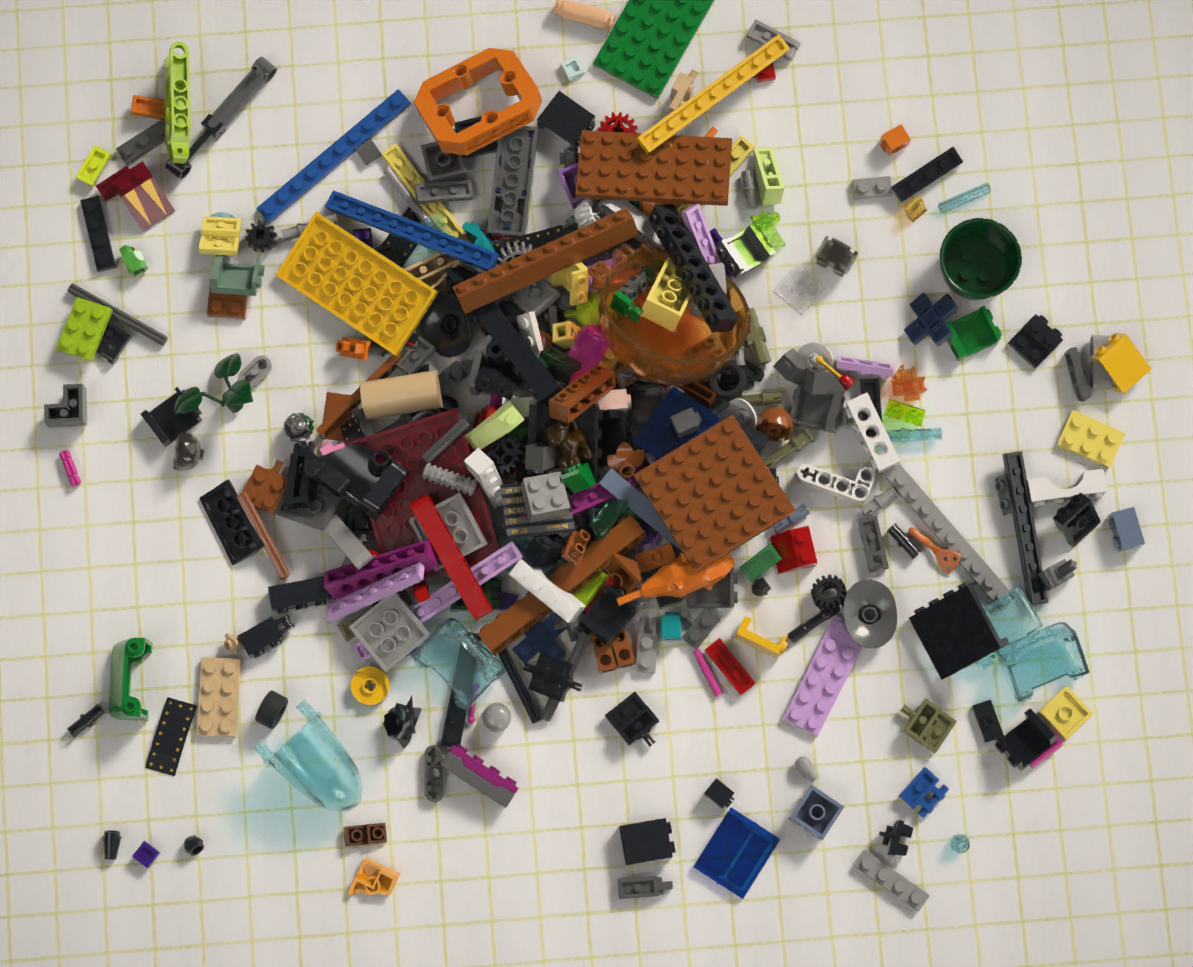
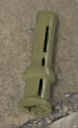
(795, 444)

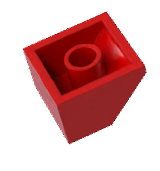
(795, 549)

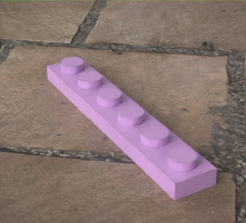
(375, 592)

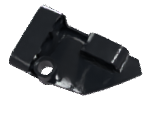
(358, 477)

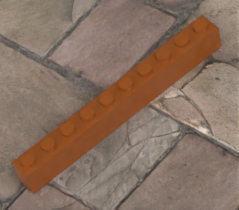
(546, 260)
(531, 610)

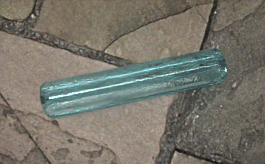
(964, 197)

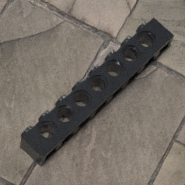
(693, 268)

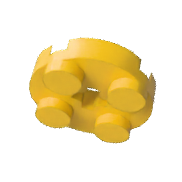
(361, 679)

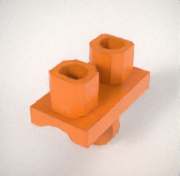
(353, 348)

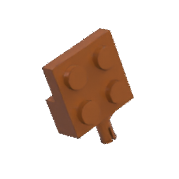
(266, 487)

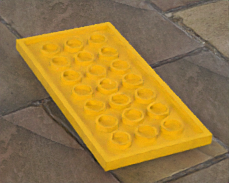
(356, 283)

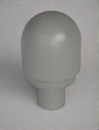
(805, 768)

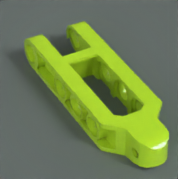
(177, 88)

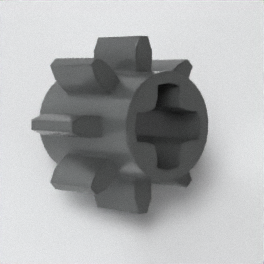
(569, 156)

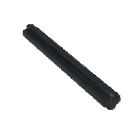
(519, 686)

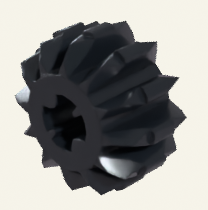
(255, 241)

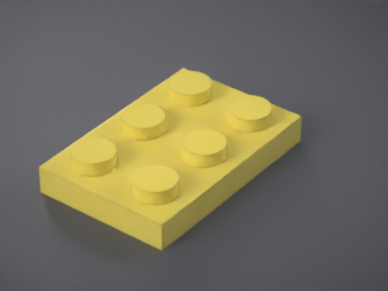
(1090, 439)

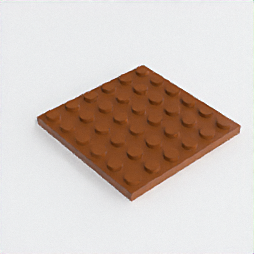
(714, 493)

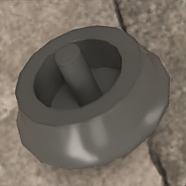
(563, 301)

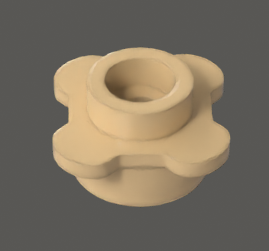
(232, 643)

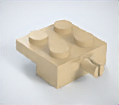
(682, 90)

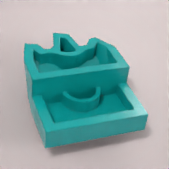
(476, 232)

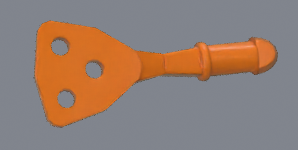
(939, 553)

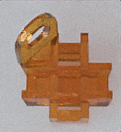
(905, 387)

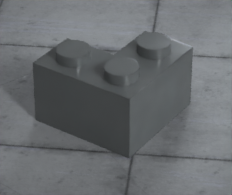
(72, 410)

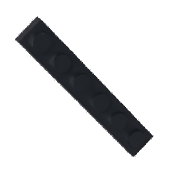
(454, 719)

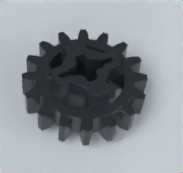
(505, 454)

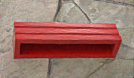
(421, 591)

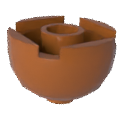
(776, 423)

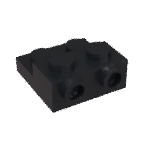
(1036, 340)
(1076, 519)

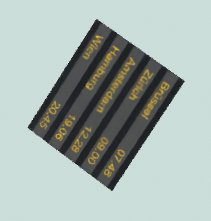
(515, 507)

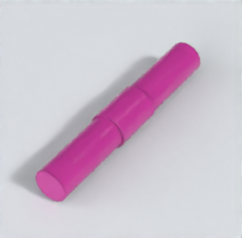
(707, 672)

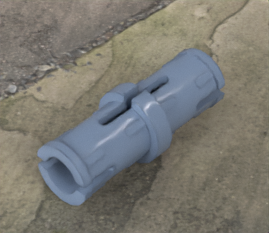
(792, 519)

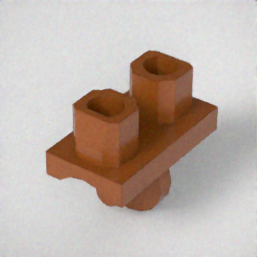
(575, 546)

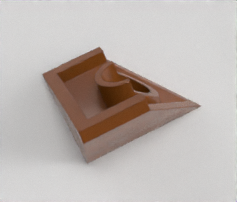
(623, 572)

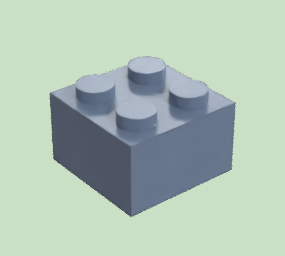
(816, 812)

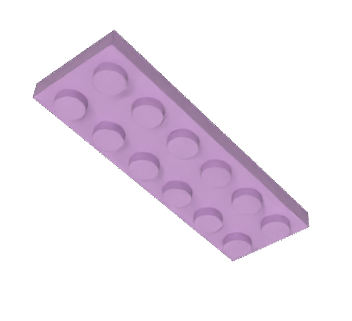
(823, 679)

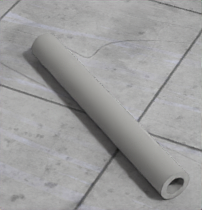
(405, 194)

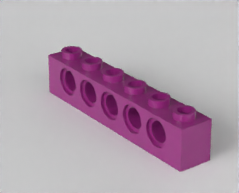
(348, 579)

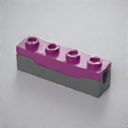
(479, 776)

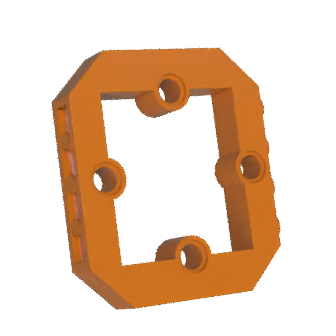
(493, 124)

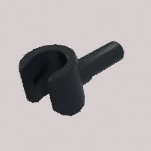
(758, 372)

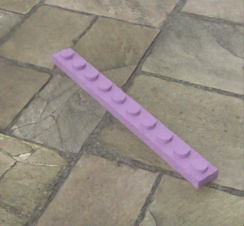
(448, 593)

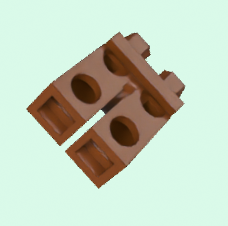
(605, 657)

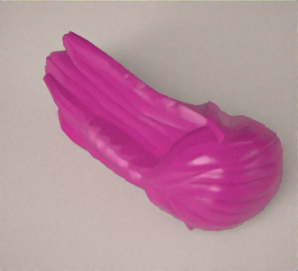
(588, 349)

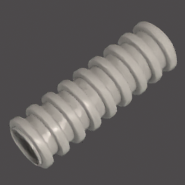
(450, 479)

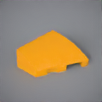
(373, 879)

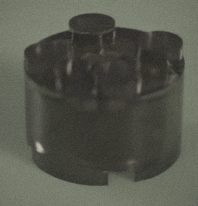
(836, 256)

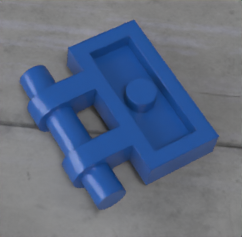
(918, 789)

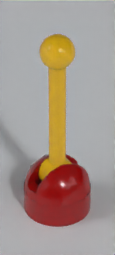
(844, 379)

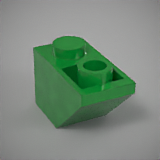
(578, 477)

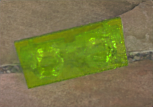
(904, 412)

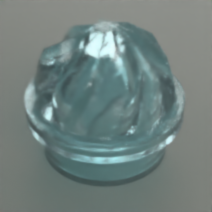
(959, 843)

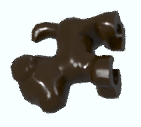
(571, 444)

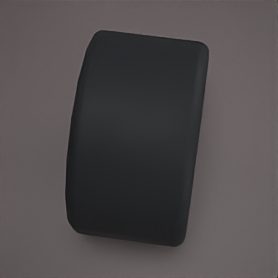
(271, 709)

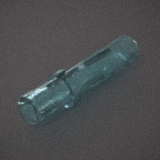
(915, 434)

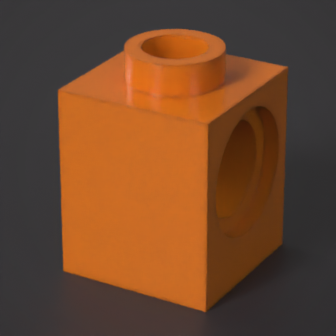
(894, 140)

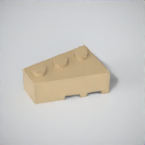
(432, 269)

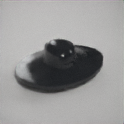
(447, 326)

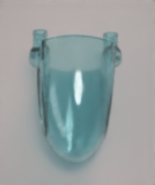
(316, 764)

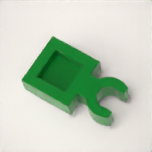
(623, 305)

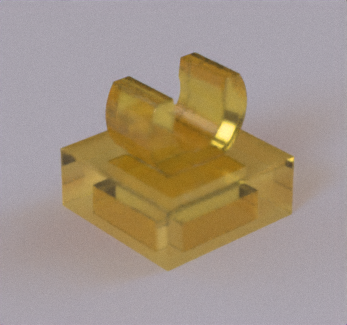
(914, 208)

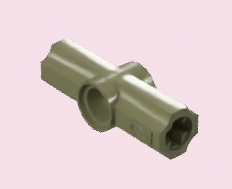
(757, 341)

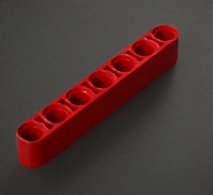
(451, 557)

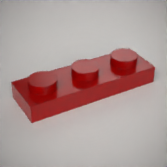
(729, 666)

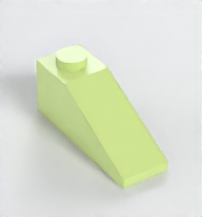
(768, 176)
(495, 426)

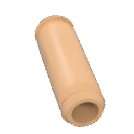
(584, 14)

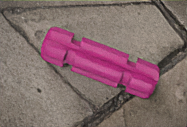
(70, 468)

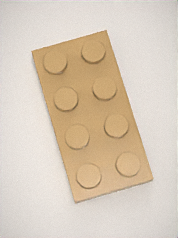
(218, 697)

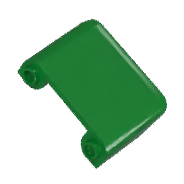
(121, 704)

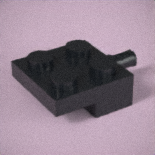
(633, 720)

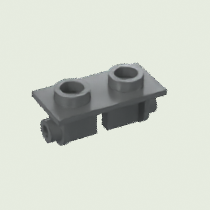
(634, 286)
(1004, 495)

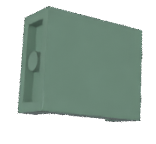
(236, 278)

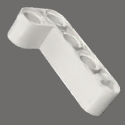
(833, 480)

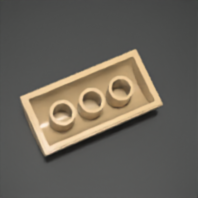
(401, 395)

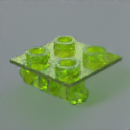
(765, 224)

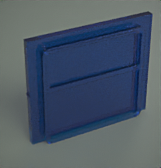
(658, 433)
(736, 853)

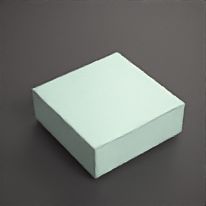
(572, 68)

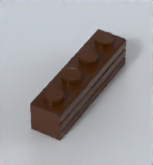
(699, 392)

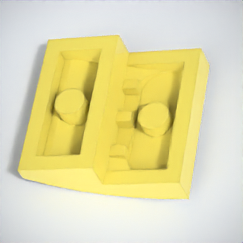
(220, 236)

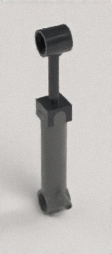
(215, 124)

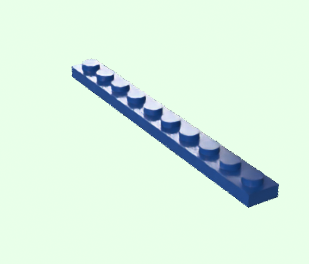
(333, 156)
(412, 231)

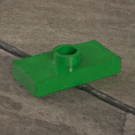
(761, 562)

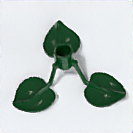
(233, 398)

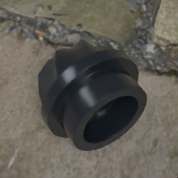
(760, 587)
(193, 845)

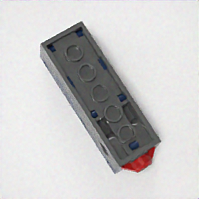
(513, 184)

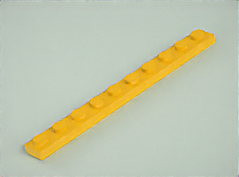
(712, 94)

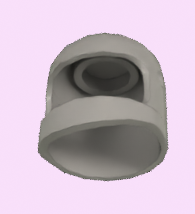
(496, 717)

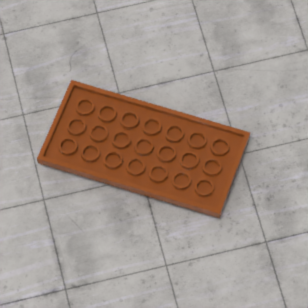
(674, 172)

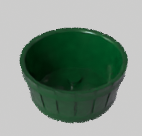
(980, 258)

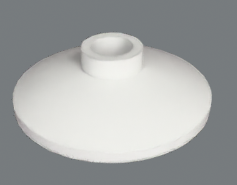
(816, 349)
(742, 412)

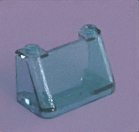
(1012, 618)
(1043, 660)
(459, 661)

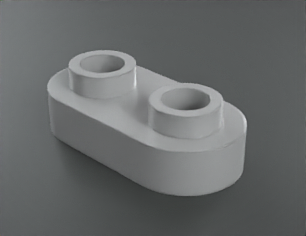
(252, 370)

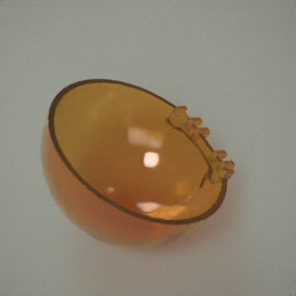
(652, 350)

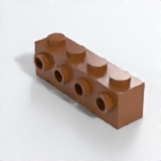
(582, 393)

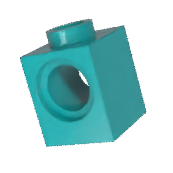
(670, 626)

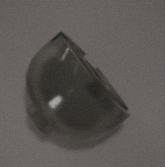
(187, 452)

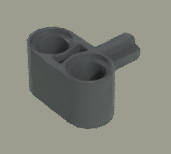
(1058, 573)

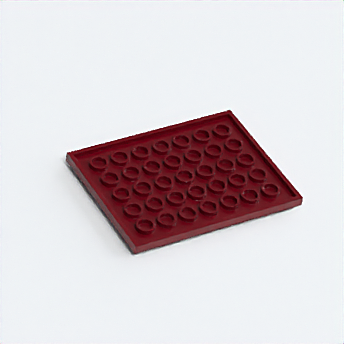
(406, 446)

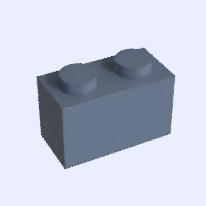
(1125, 529)

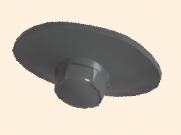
(870, 613)

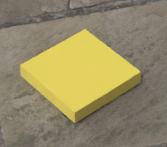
(1065, 713)

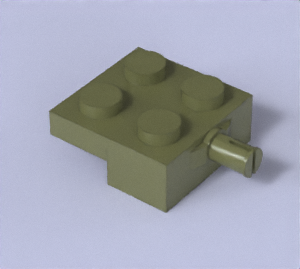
(928, 725)

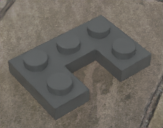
(413, 358)

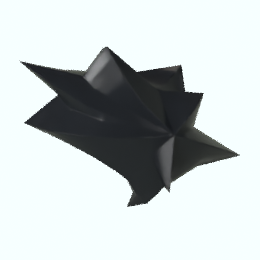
(401, 722)

